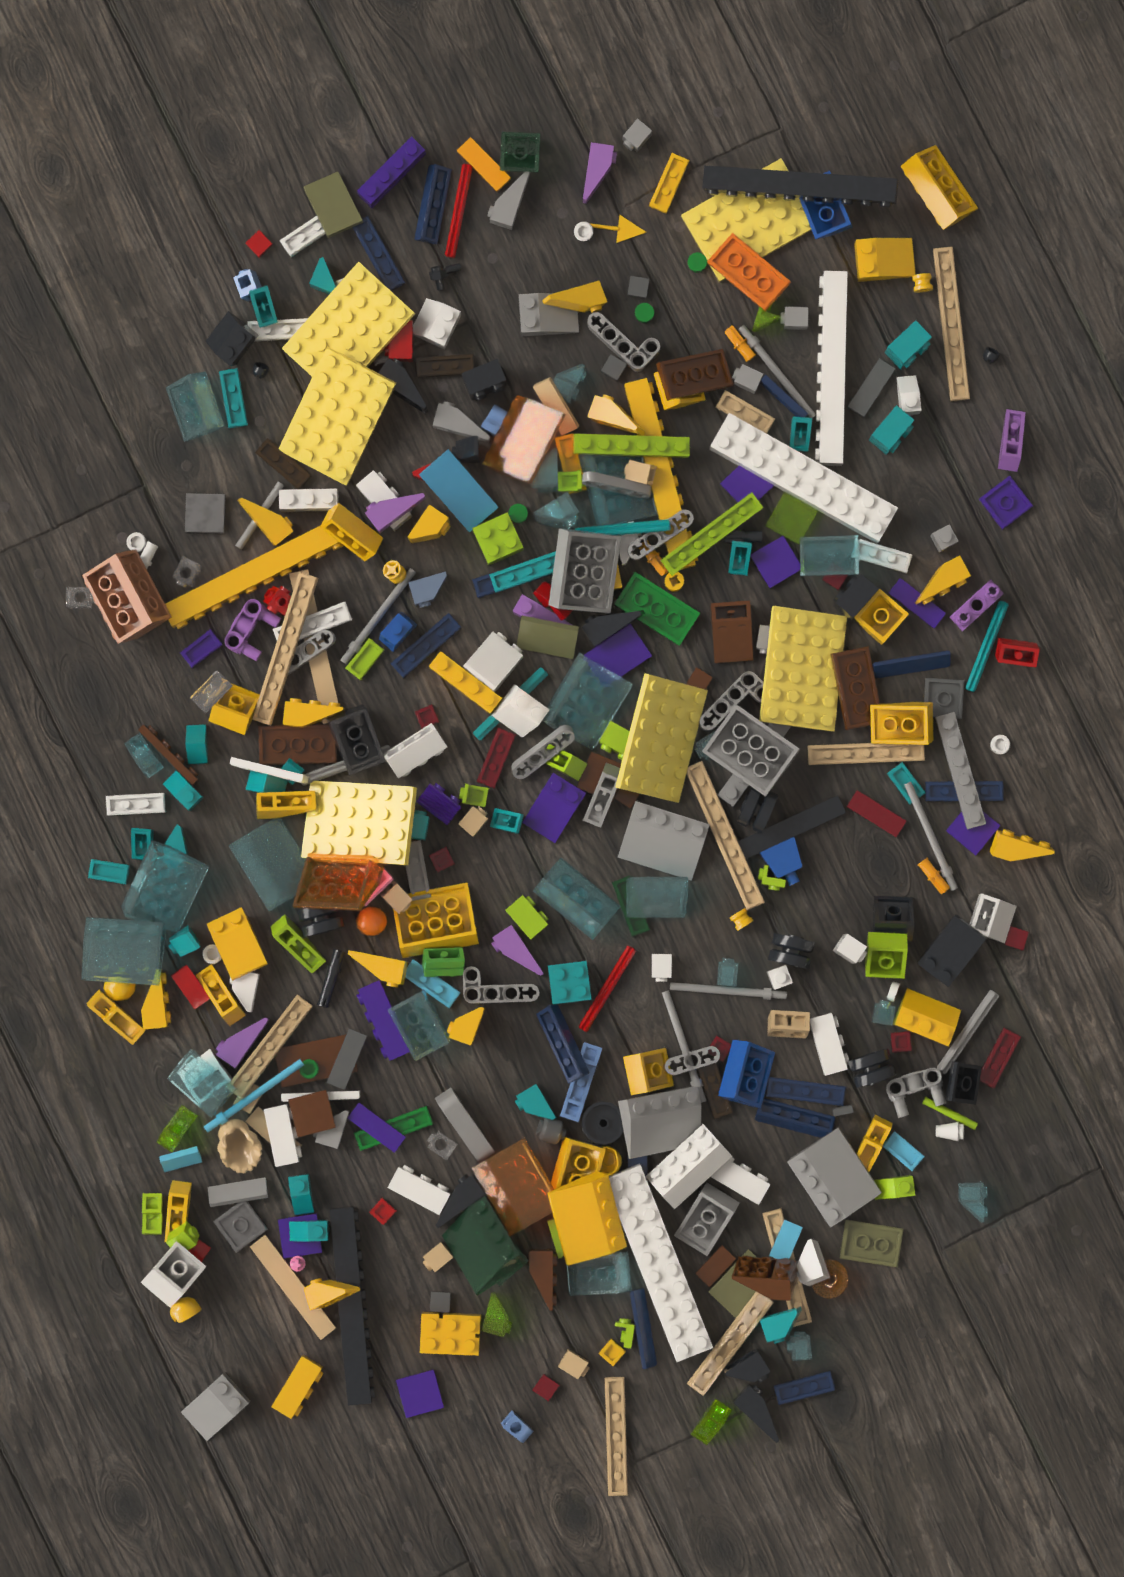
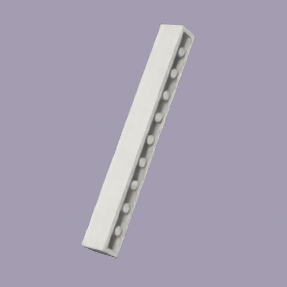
(832, 368)

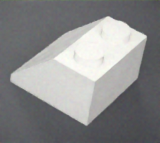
(436, 323)
(520, 711)

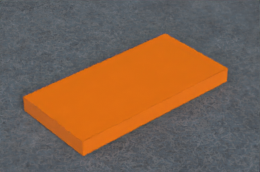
(749, 272)

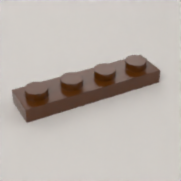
(163, 747)

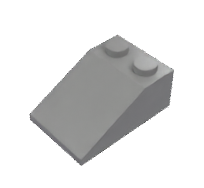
(545, 319)
(707, 1219)
(215, 1406)

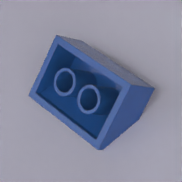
(826, 218)
(746, 1073)

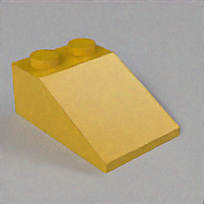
(884, 258)
(902, 723)
(237, 943)

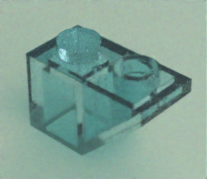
(568, 382)
(143, 755)
(972, 1197)

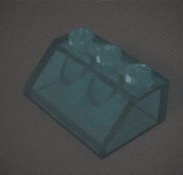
(194, 406)
(558, 513)
(829, 555)
(657, 897)
(419, 1025)
(201, 1083)

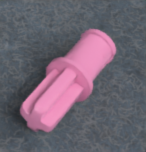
(297, 1263)

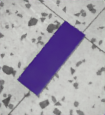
(907, 597)
(376, 1127)

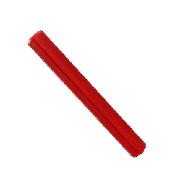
(458, 211)
(607, 988)

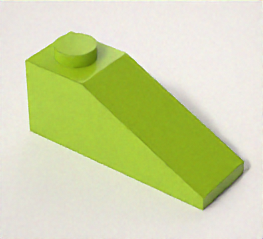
(292, 939)

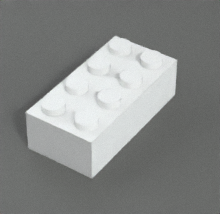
(688, 1166)

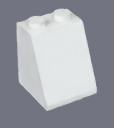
(494, 661)
(173, 1274)

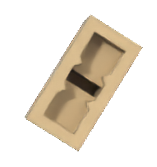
(788, 1024)

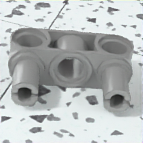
(914, 1083)

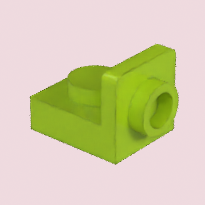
(626, 1336)

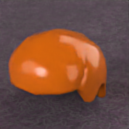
(371, 921)

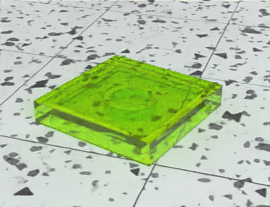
(791, 518)

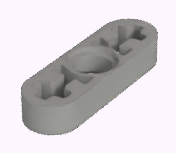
(707, 1061)

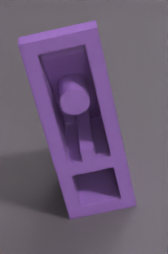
(599, 164)
(1011, 440)
(389, 511)
(530, 608)
(513, 947)
(238, 1045)

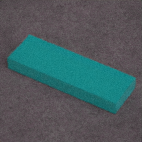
(233, 398)

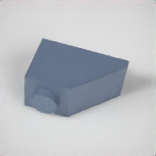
(426, 589)

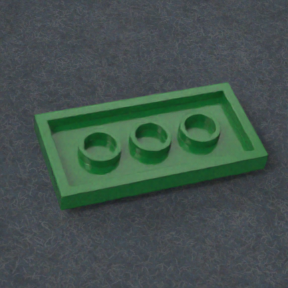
(662, 610)

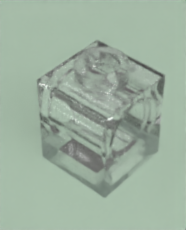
(186, 563)
(71, 594)
(445, 1153)

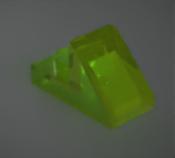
(764, 319)

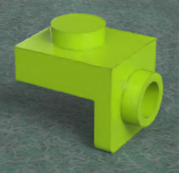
(570, 481)
(474, 795)
(773, 883)

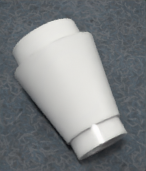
(951, 1131)

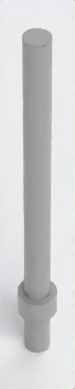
(753, 342)
(355, 645)
(946, 870)
(767, 993)
(695, 1081)

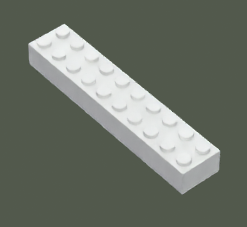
(803, 478)
(659, 1263)

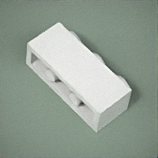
(376, 490)
(307, 500)
(415, 751)
(850, 949)
(829, 1043)
(282, 1135)
(742, 1181)
(419, 1189)

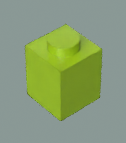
(185, 1235)

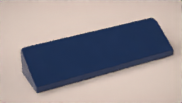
(433, 204)
(911, 664)
(562, 1043)
(795, 1118)
(643, 1328)

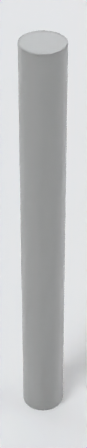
(252, 526)

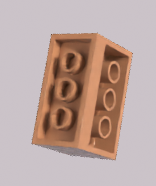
(126, 596)

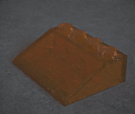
(523, 439)
(338, 881)
(515, 1186)

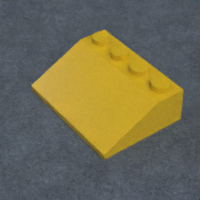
(437, 921)
(587, 1218)

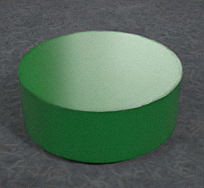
(697, 262)
(644, 312)
(518, 513)
(309, 1069)

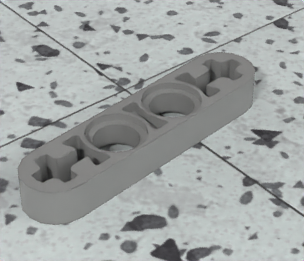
(616, 484)
(662, 537)
(304, 657)
(545, 754)

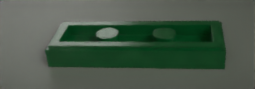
(635, 924)

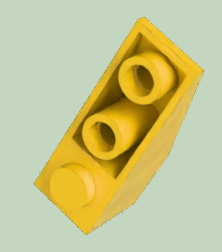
(947, 575)
(303, 714)
(1013, 848)
(154, 1008)

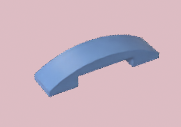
(579, 1089)

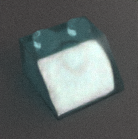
(547, 474)

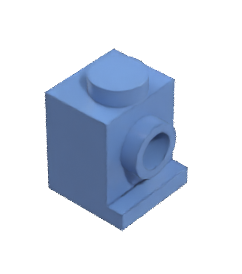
(243, 280)

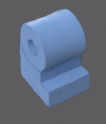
(494, 420)
(516, 1427)

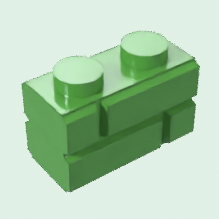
(443, 962)

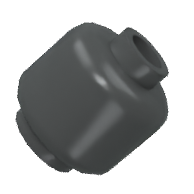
(550, 1131)

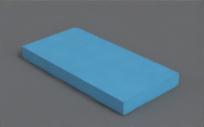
(458, 490)

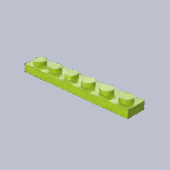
(631, 445)
(711, 534)

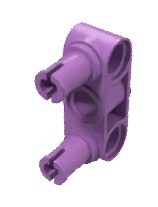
(966, 614)
(244, 626)

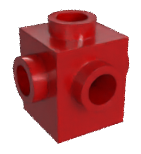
(277, 599)

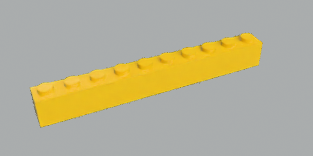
(664, 484)
(249, 575)

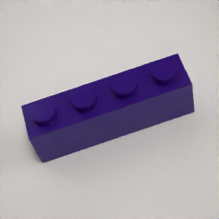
(391, 172)
(377, 1012)

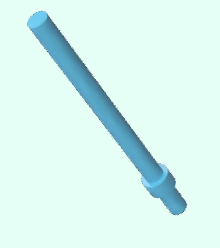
(222, 1117)

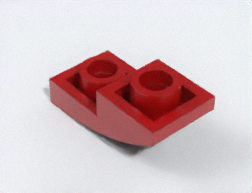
(542, 593)
(190, 986)

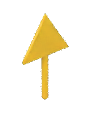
(625, 229)

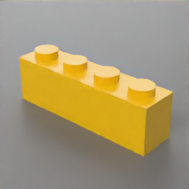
(465, 683)

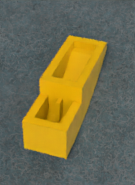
(115, 1017)
(873, 1141)

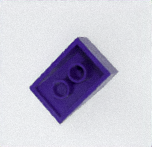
(554, 807)

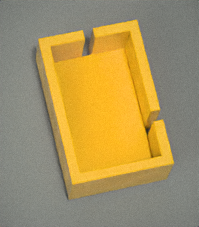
(451, 1334)

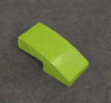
(152, 1213)

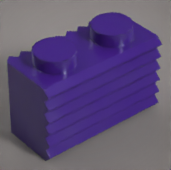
(439, 804)

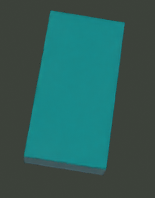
(901, 775)
(108, 871)

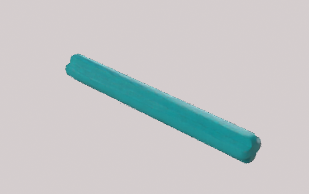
(630, 528)
(986, 646)
(528, 686)

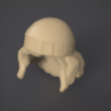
(238, 1146)

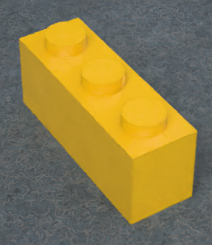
(351, 532)
(298, 1387)

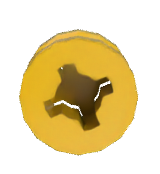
(922, 282)
(390, 569)
(673, 584)
(741, 919)

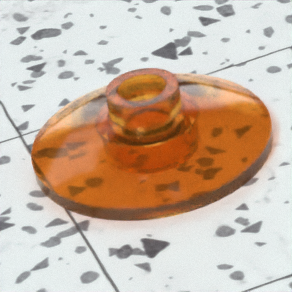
(832, 1290)

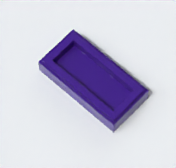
(201, 648)

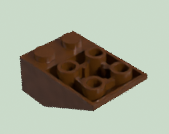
(732, 631)
(541, 1269)
(767, 1276)

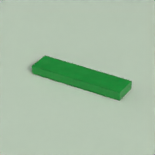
(404, 1124)

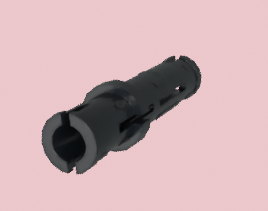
(331, 978)

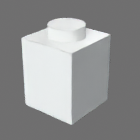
(661, 966)
(779, 977)

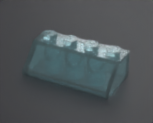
(576, 898)

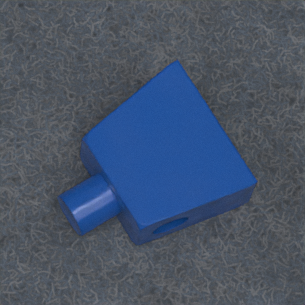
(397, 631)
(783, 860)

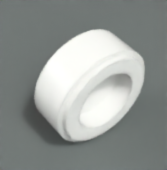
(583, 231)
(136, 541)
(1000, 744)
(211, 954)
(893, 991)

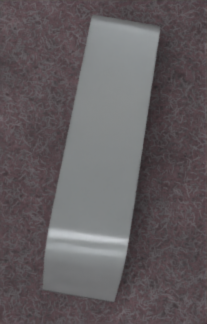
(621, 339)
(729, 702)
(501, 990)
(464, 1125)

